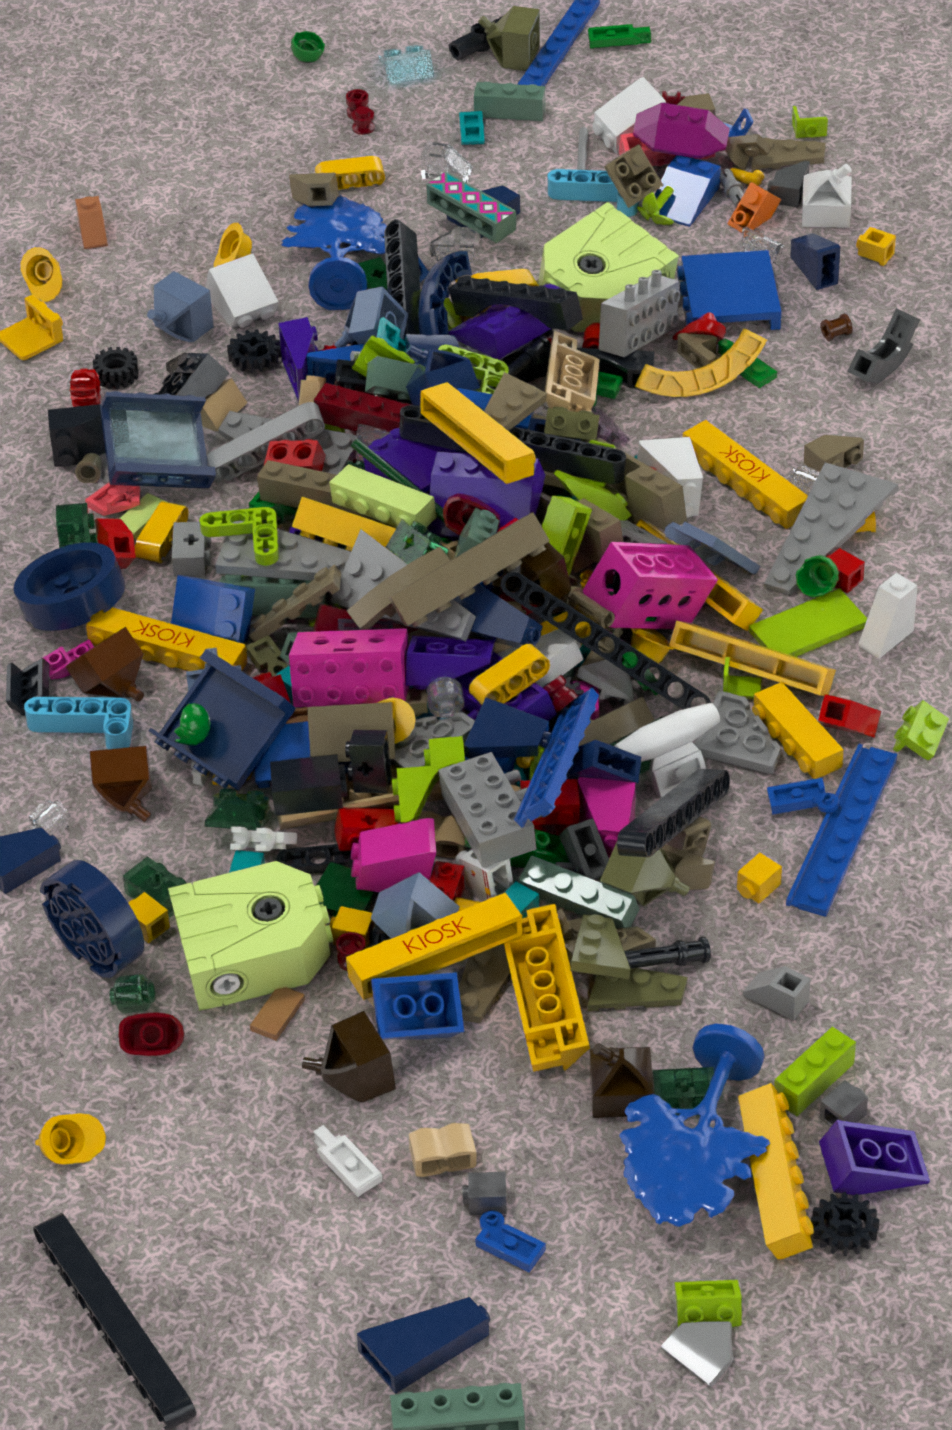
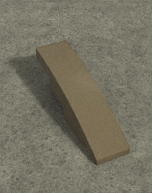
(376, 602)
(618, 723)

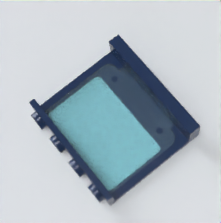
(155, 440)

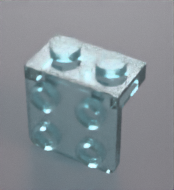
(407, 65)

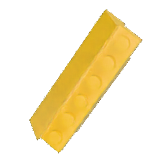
(546, 992)

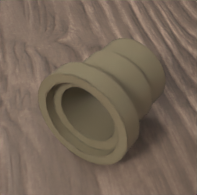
(85, 473)

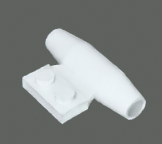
(671, 746)

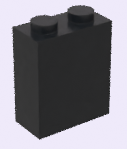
(307, 784)

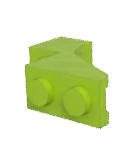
(416, 783)

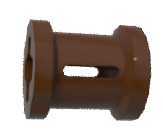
(836, 327)

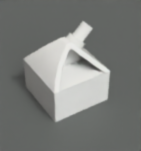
(827, 198)

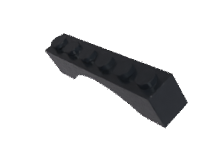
(552, 307)
(626, 367)

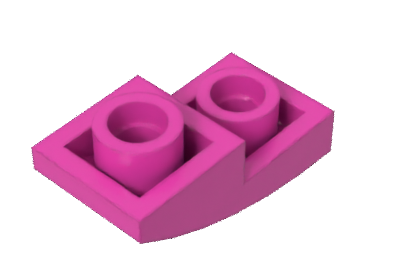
(60, 658)

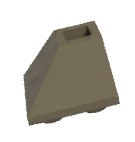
(633, 175)

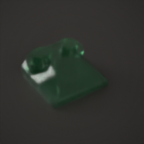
(239, 810)

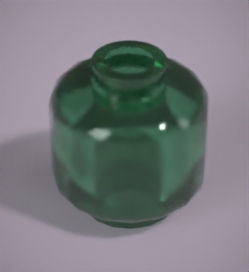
(132, 993)

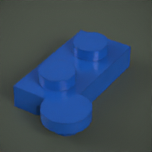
(801, 796)
(508, 1242)

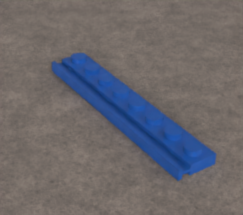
(557, 758)
(841, 831)

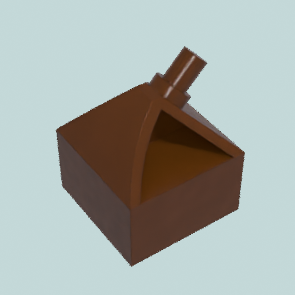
(109, 667)
(122, 778)

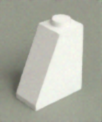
(890, 616)
(561, 652)

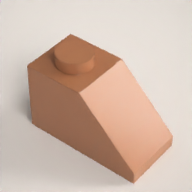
(91, 222)

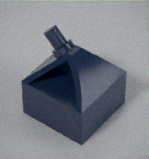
(438, 368)

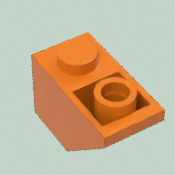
(754, 208)

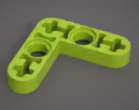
(493, 367)
(221, 524)

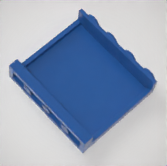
(730, 287)

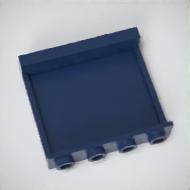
(242, 719)

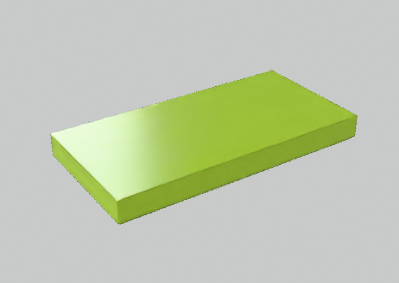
(809, 624)

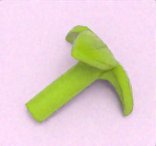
(652, 206)

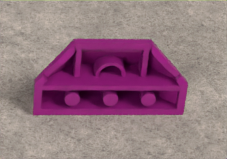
(681, 130)

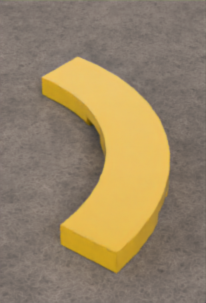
(707, 377)

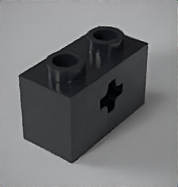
(369, 761)

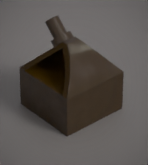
(545, 569)
(355, 1060)
(618, 1078)

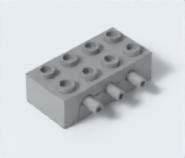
(639, 314)
(486, 808)

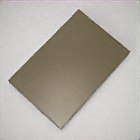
(334, 726)

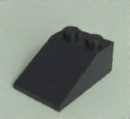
(75, 433)

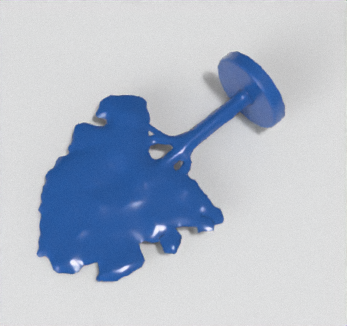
(337, 279)
(683, 1167)

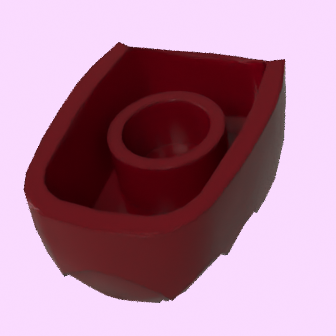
(459, 509)
(150, 1034)

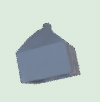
(181, 308)
(366, 313)
(411, 905)

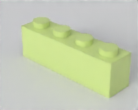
(381, 498)

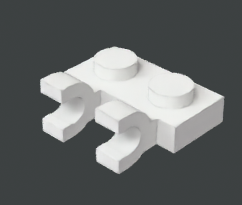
(262, 839)

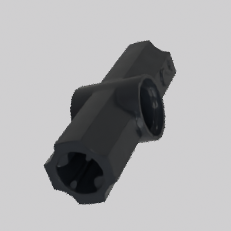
(471, 42)

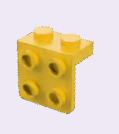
(35, 333)

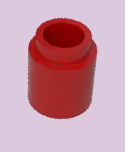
(591, 336)

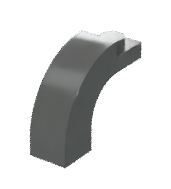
(888, 352)

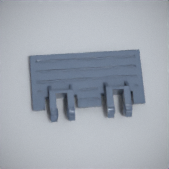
(708, 546)

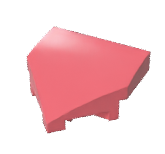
(114, 499)

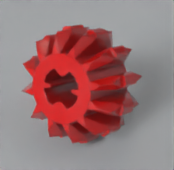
(85, 387)

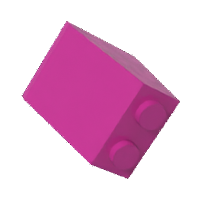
(609, 804)
(393, 854)

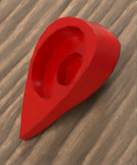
(704, 325)

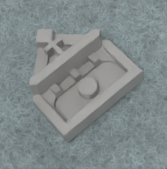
(609, 678)
(702, 1349)

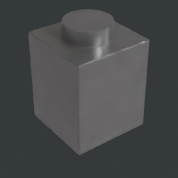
(843, 1104)
(485, 1192)

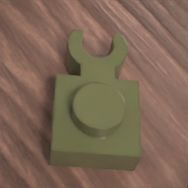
(266, 655)

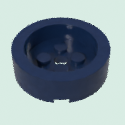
(69, 586)
(92, 918)

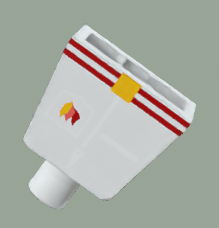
(484, 881)

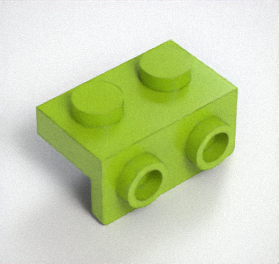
(921, 730)

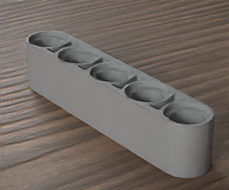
(251, 448)

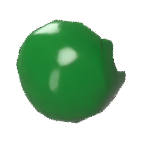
(307, 46)
(817, 576)
(193, 725)

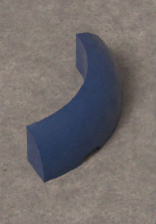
(435, 290)

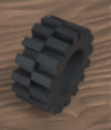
(116, 358)

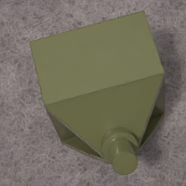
(514, 37)
(642, 876)

